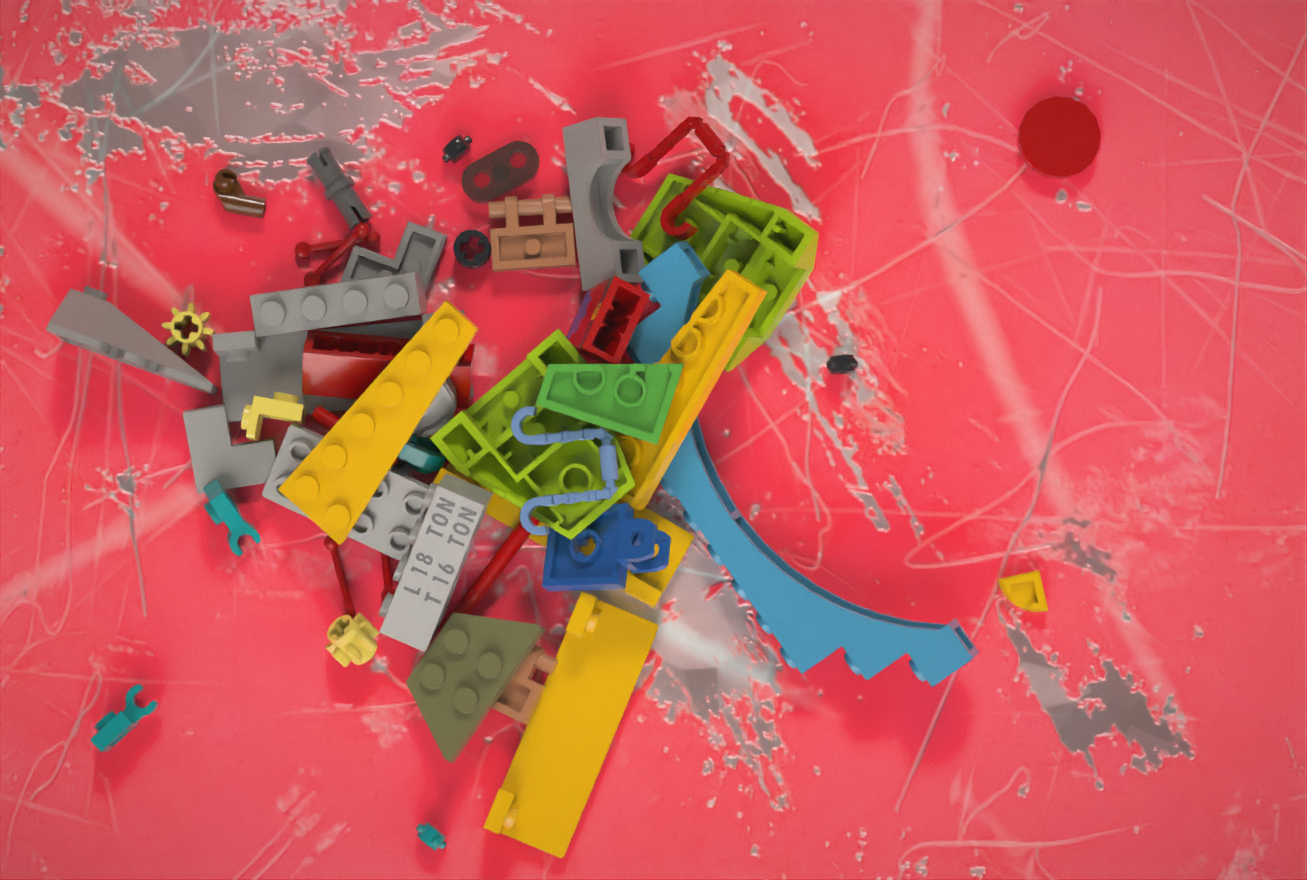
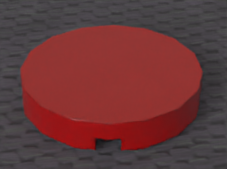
(1059, 137)

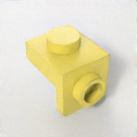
(281, 407)

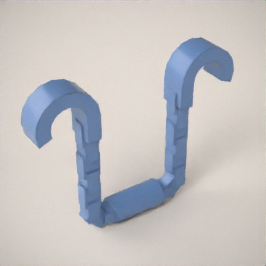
(608, 463)

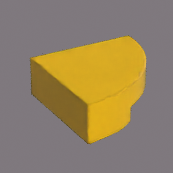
(1025, 591)

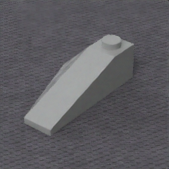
(100, 327)

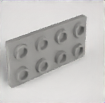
(389, 514)

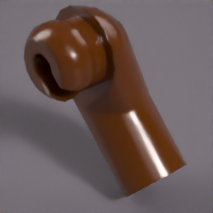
(234, 198)

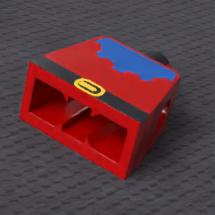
(604, 325)

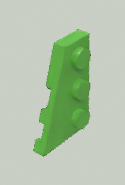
(613, 396)

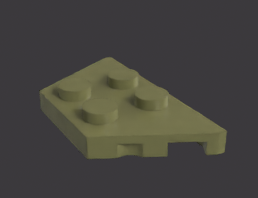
(467, 674)

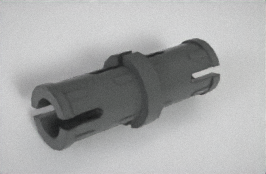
(339, 187)

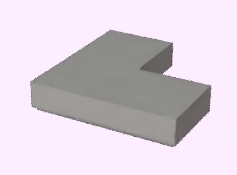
(417, 251)
(218, 458)

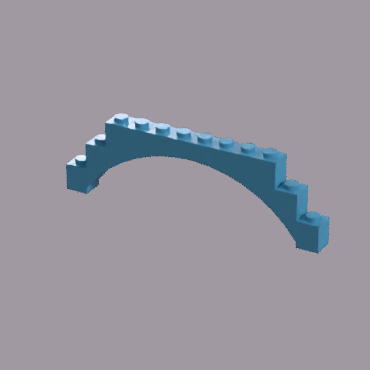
(792, 607)

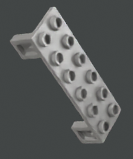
(274, 364)

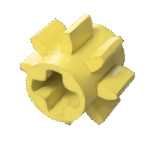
(182, 319)
(352, 640)

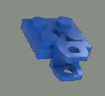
(620, 546)

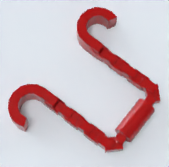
(681, 202)

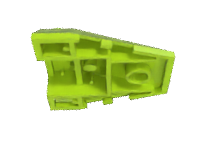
(738, 235)
(485, 449)

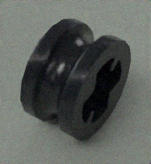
(464, 238)

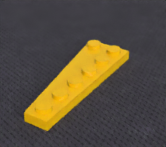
(704, 349)
(360, 449)

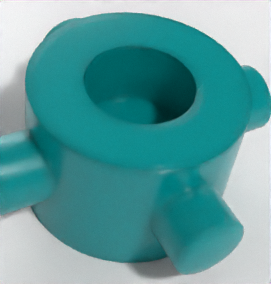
(431, 836)

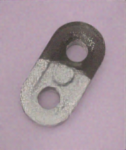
(502, 174)

